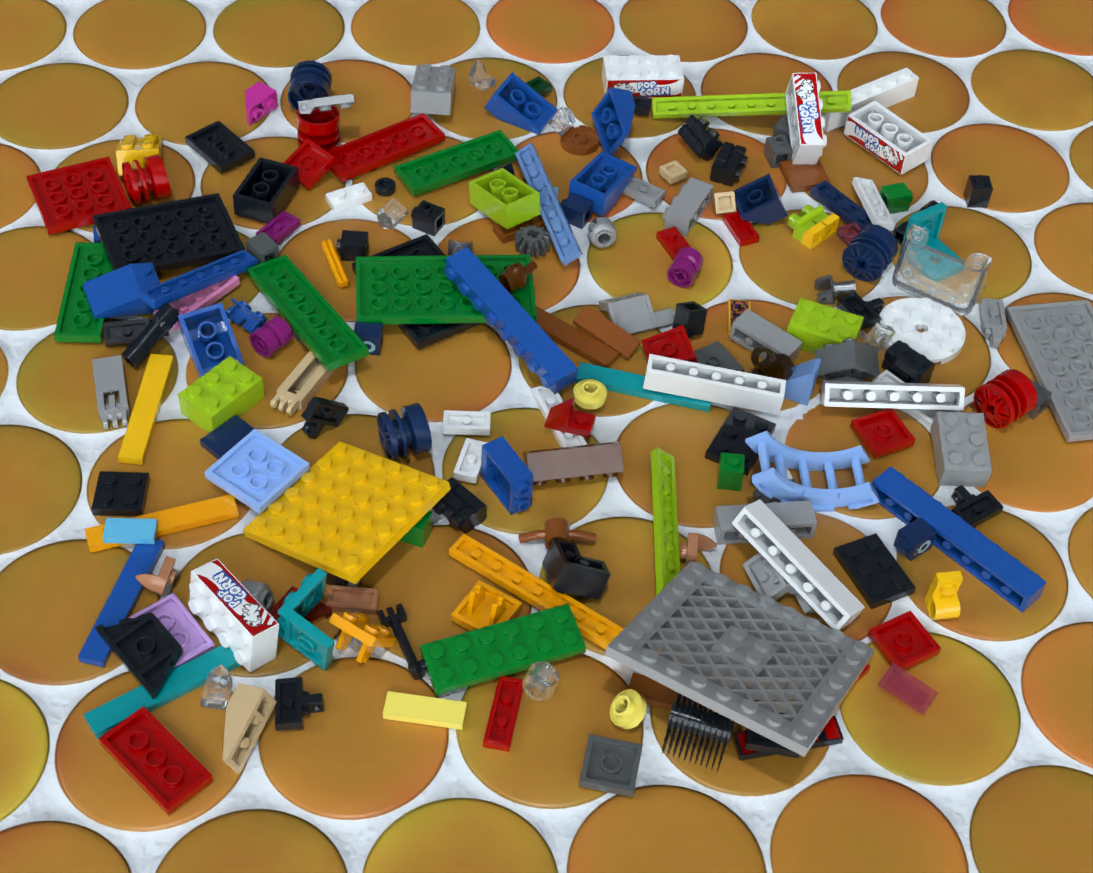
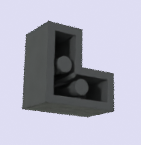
(847, 359)

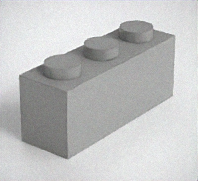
(688, 205)
(754, 331)

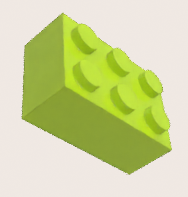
(504, 198)
(822, 325)
(221, 394)

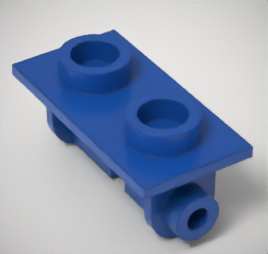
(242, 311)

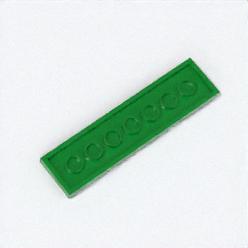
(307, 312)

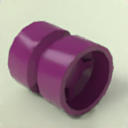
(685, 267)
(271, 337)

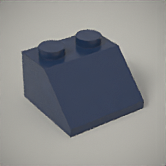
(760, 201)

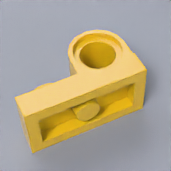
(942, 595)

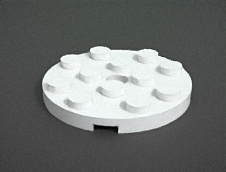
(942, 332)

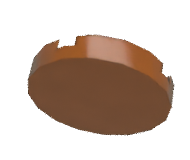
(580, 140)

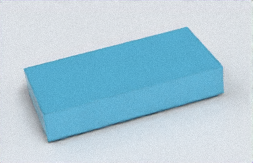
(130, 531)

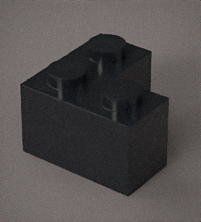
(574, 573)

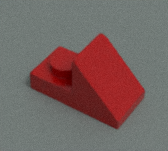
(566, 419)

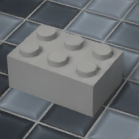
(433, 89)
(961, 449)

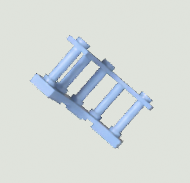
(775, 483)

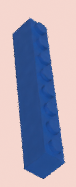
(510, 320)
(960, 540)

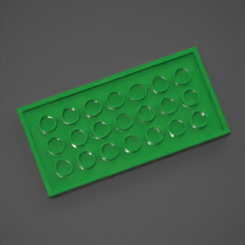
(420, 293)

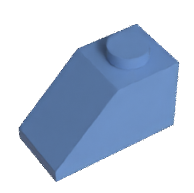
(802, 382)

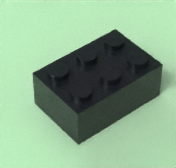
(266, 190)

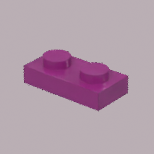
(280, 226)

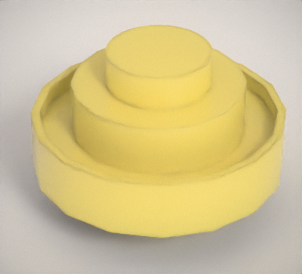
(590, 394)
(628, 709)

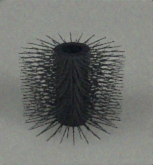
(698, 723)

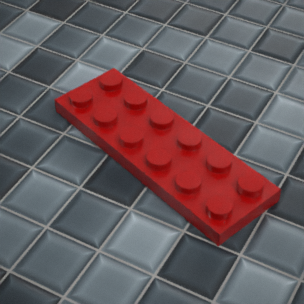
(384, 146)

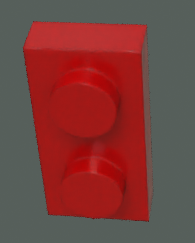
(671, 241)

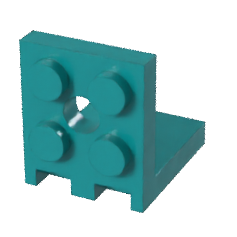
(931, 220)
(297, 630)

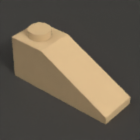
(244, 722)

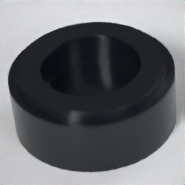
(385, 187)

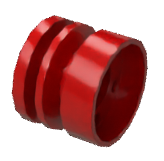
(320, 128)
(148, 179)
(1005, 398)

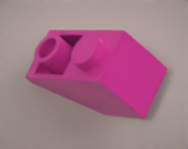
(259, 102)

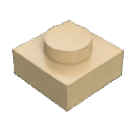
(673, 172)
(724, 202)

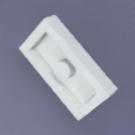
(348, 197)
(466, 422)
(469, 462)

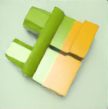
(813, 225)

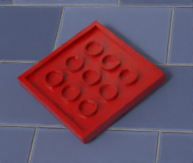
(75, 193)

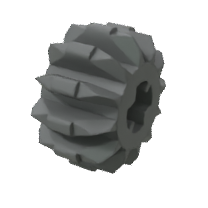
(532, 241)

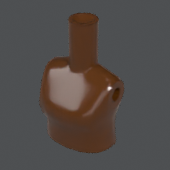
(515, 276)

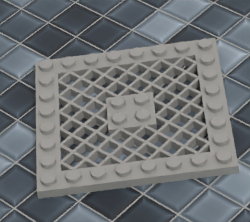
(743, 654)

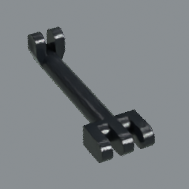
(416, 667)

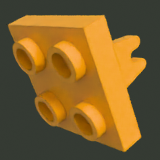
(485, 607)
(358, 626)

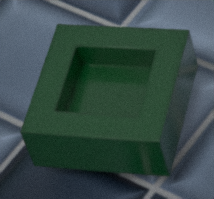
(540, 86)

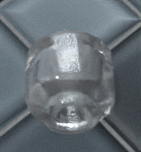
(541, 681)

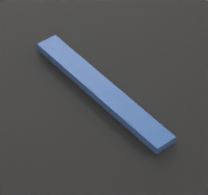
(551, 209)

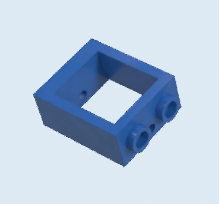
(507, 475)

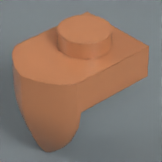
(696, 543)
(159, 583)

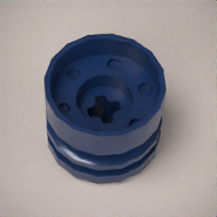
(308, 82)
(870, 253)
(409, 430)

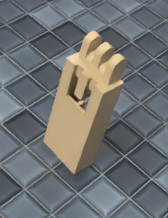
(307, 378)

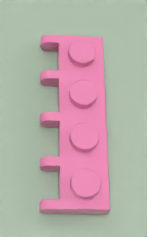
(203, 297)

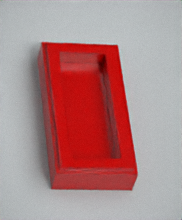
(740, 229)

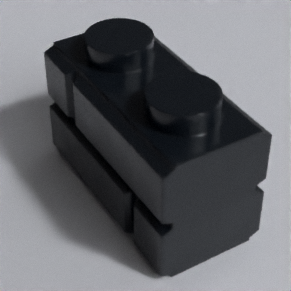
(700, 137)
(729, 164)
(907, 363)
(461, 507)

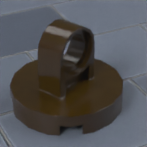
(773, 366)

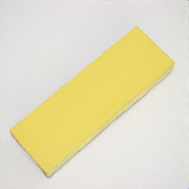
(424, 710)

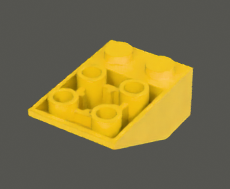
(137, 148)

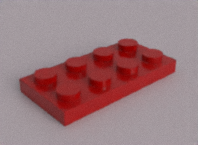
(156, 760)

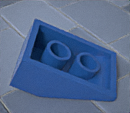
(520, 105)
(614, 118)
(602, 181)
(119, 291)
(208, 337)

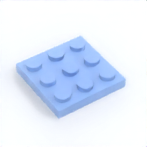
(257, 470)

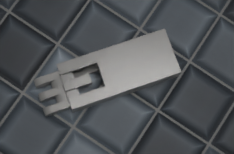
(110, 377)

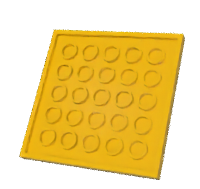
(347, 511)

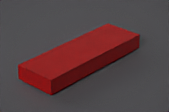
(503, 714)

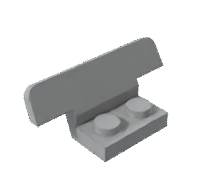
(635, 313)
(770, 582)

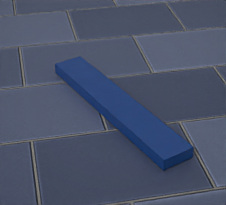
(198, 279)
(121, 600)

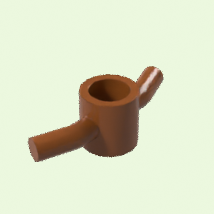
(558, 529)

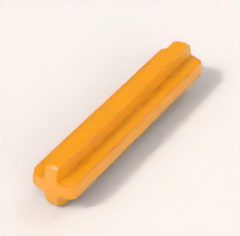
(335, 263)

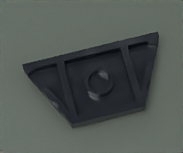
(144, 649)

